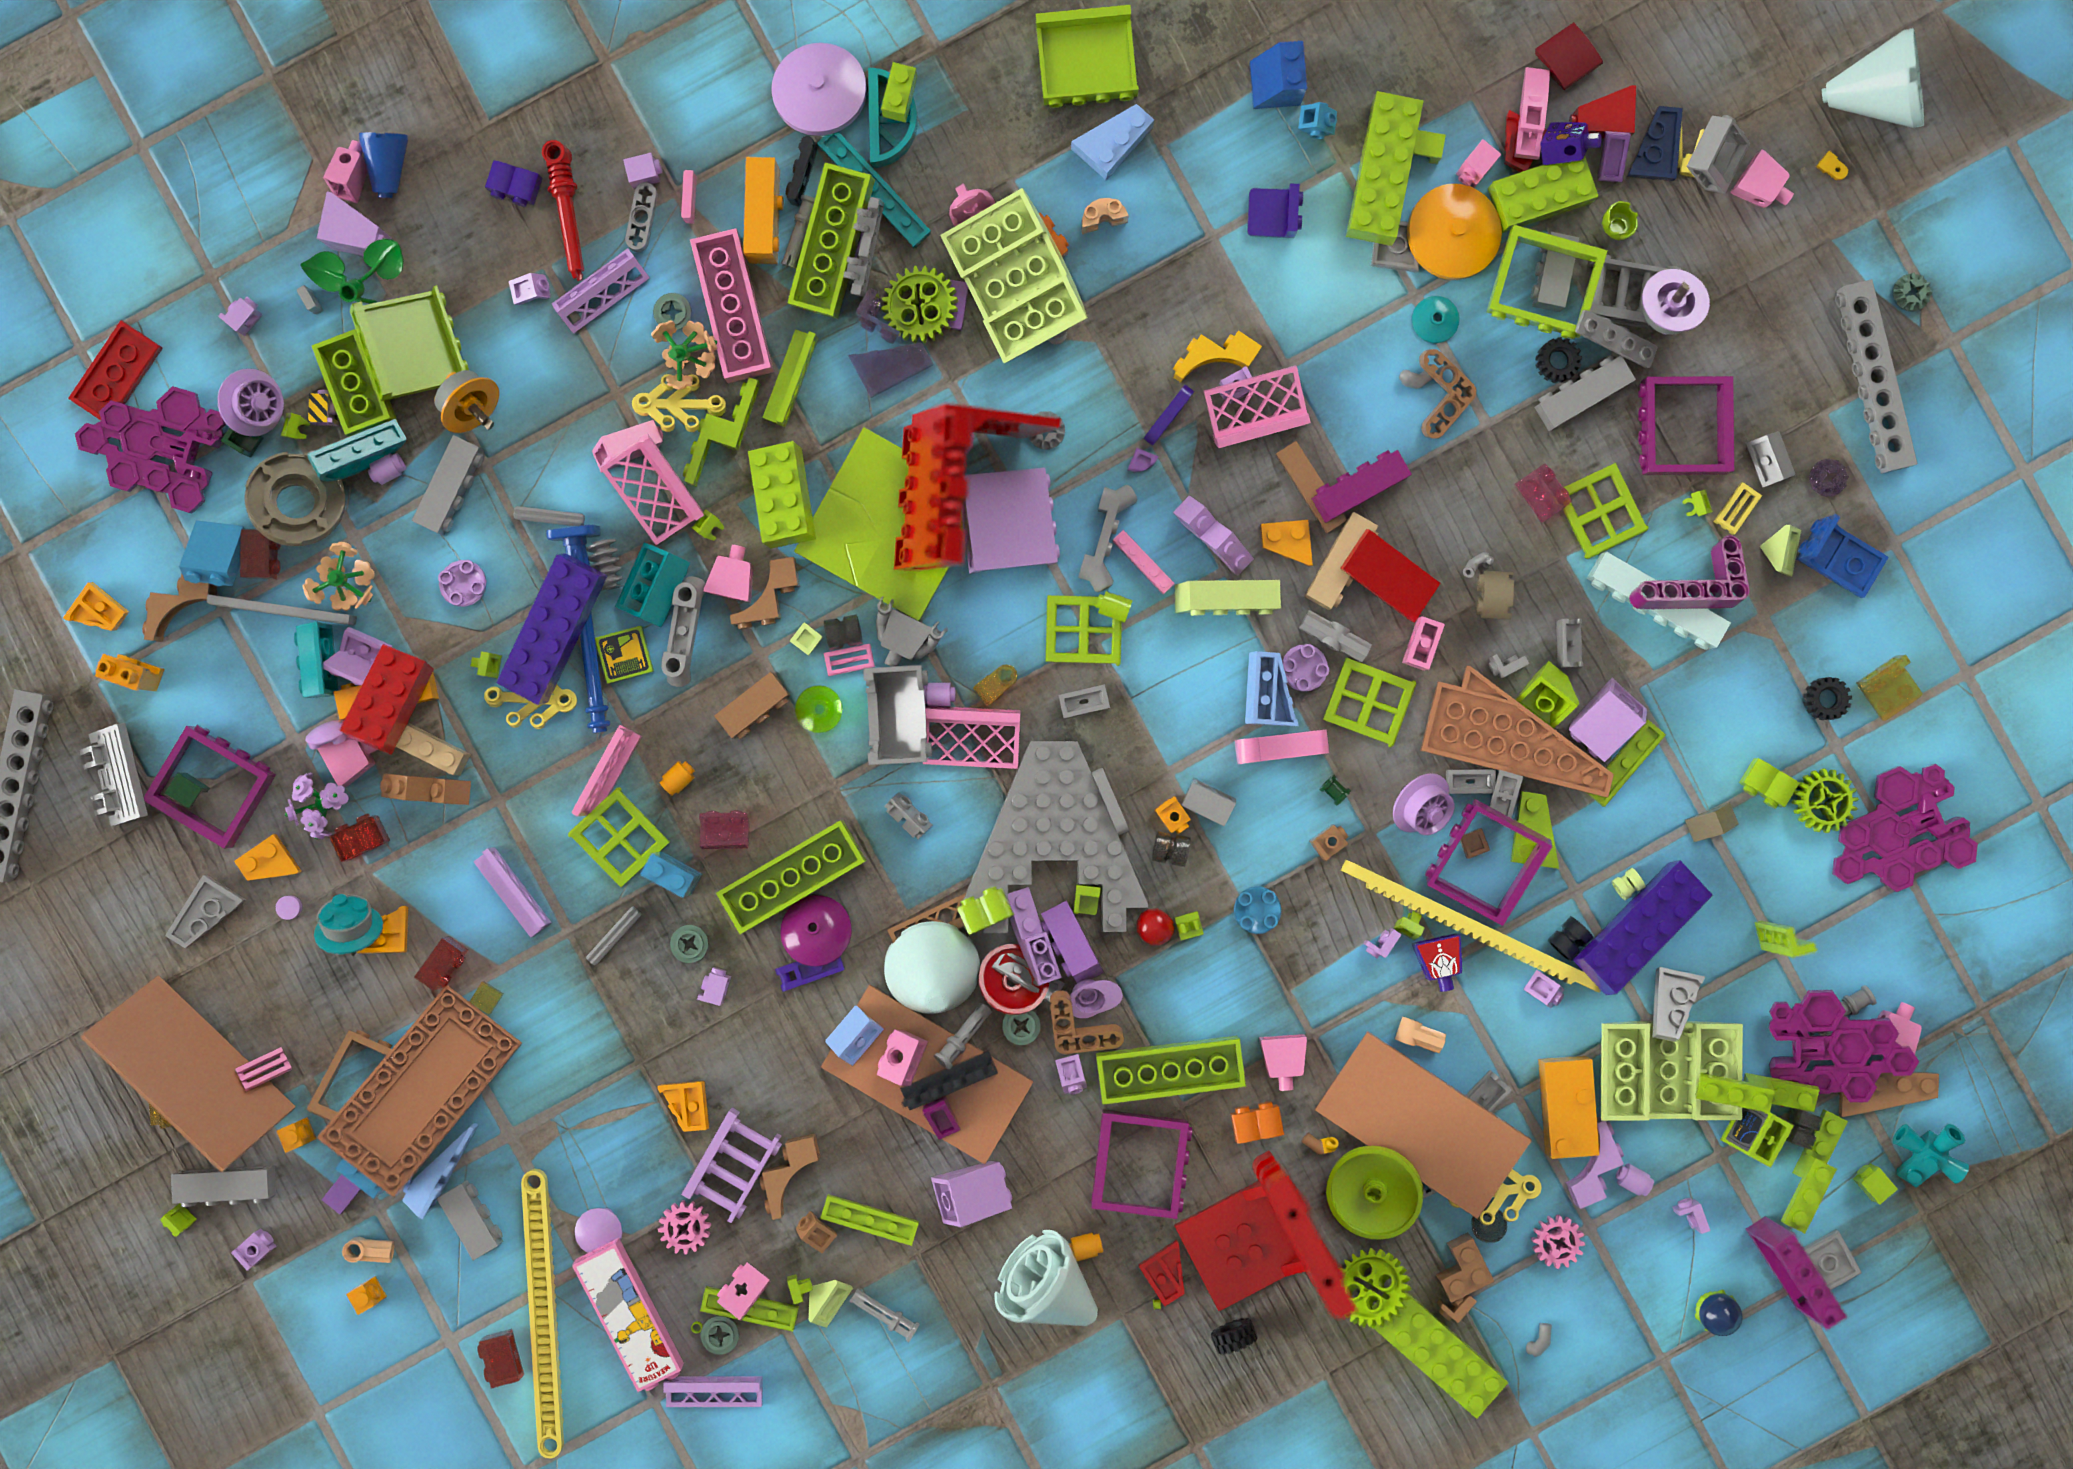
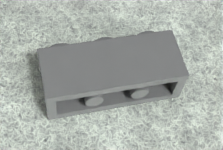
(1553, 278)
(470, 1219)

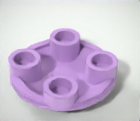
(462, 583)
(1305, 667)
(326, 733)
(597, 1228)

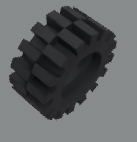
(1565, 347)
(1837, 688)
(1234, 1336)

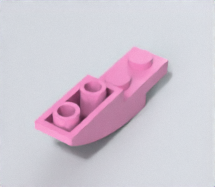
(1532, 113)

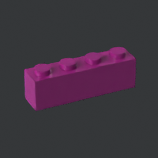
(1360, 486)

